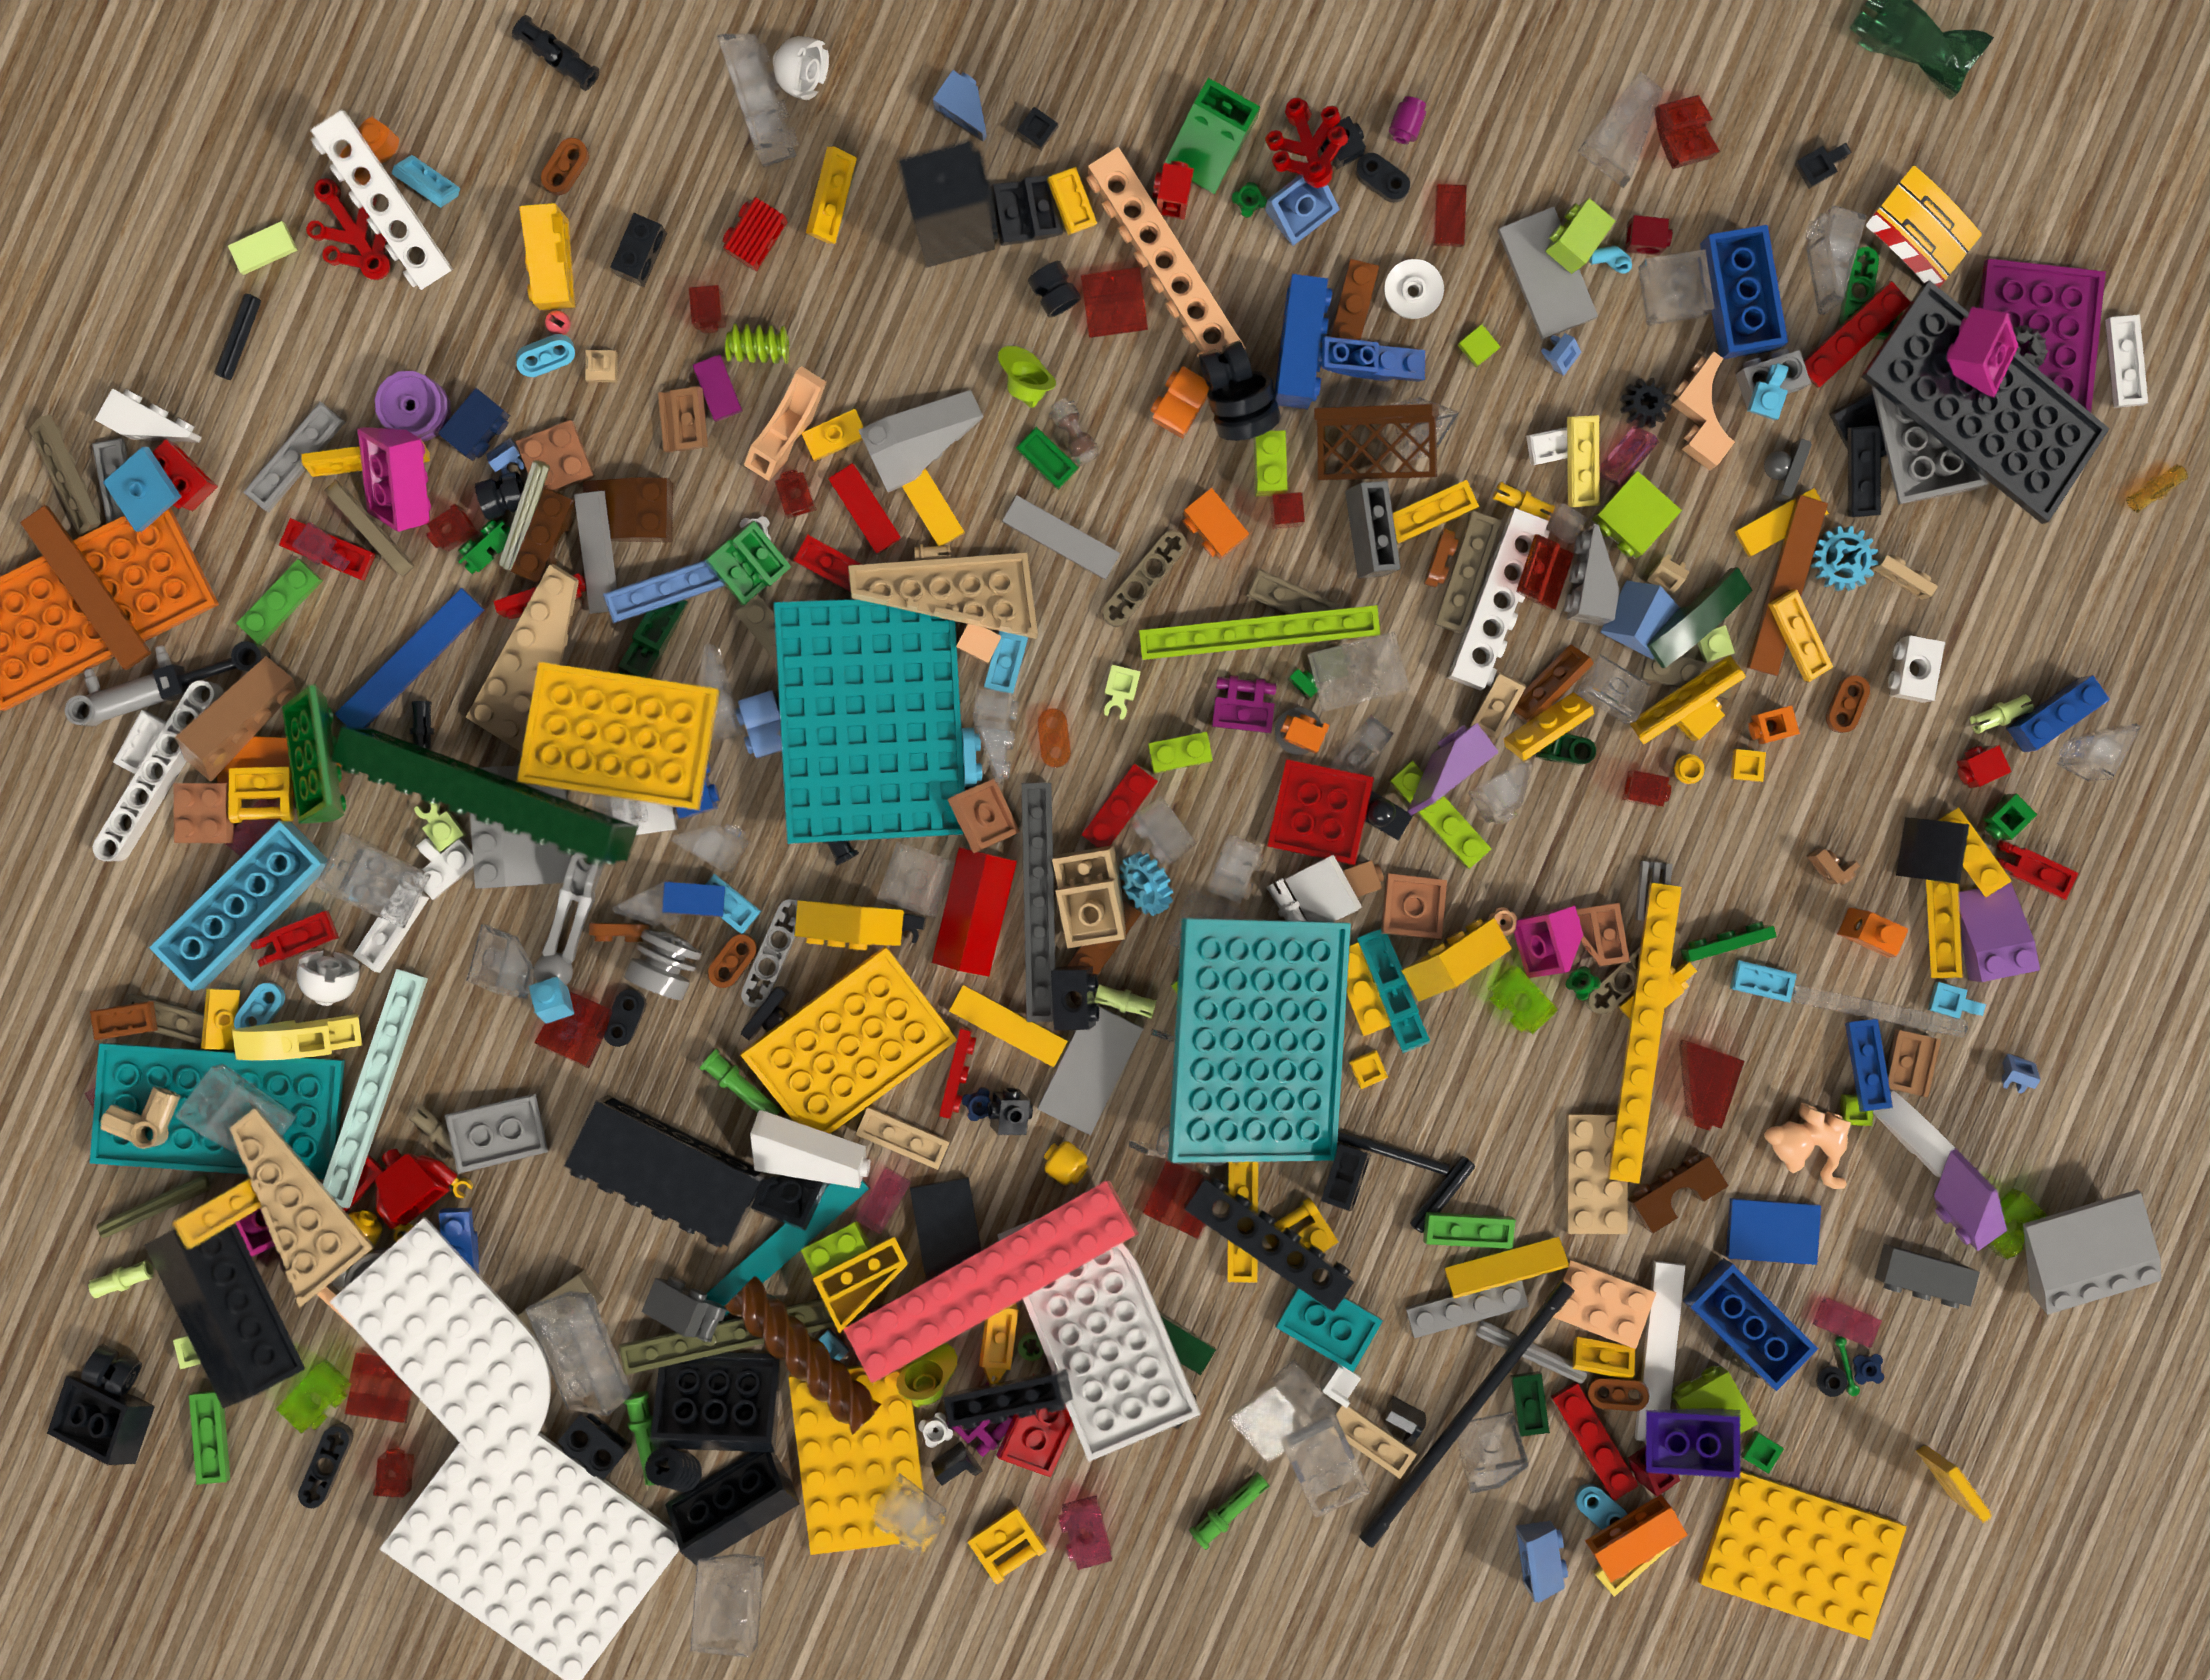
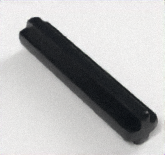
(237, 336)
(1443, 1192)

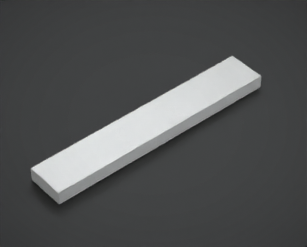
(1661, 1339)

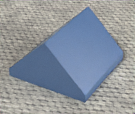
(1300, 208)
(1640, 615)

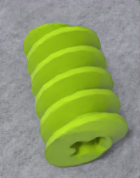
(757, 344)

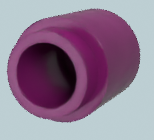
(1408, 120)

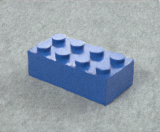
(1744, 292)
(1300, 341)
(1750, 1324)

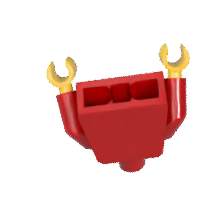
(411, 1187)

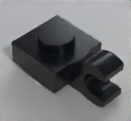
(1820, 164)

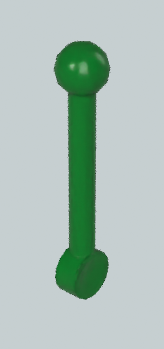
(1851, 1388)

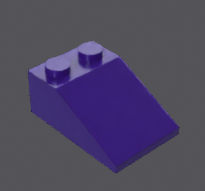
(1694, 1442)

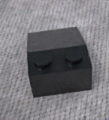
(100, 1422)

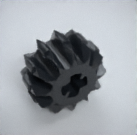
(1645, 392)

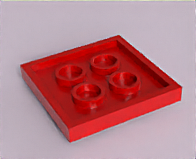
(1320, 811)

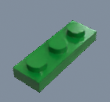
(1728, 941)

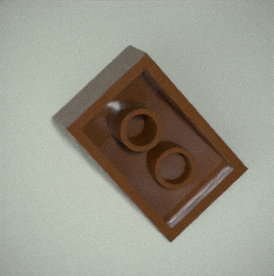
(637, 508)

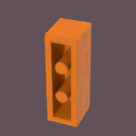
(1636, 1538)

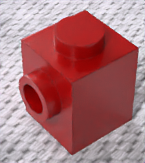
(1982, 766)

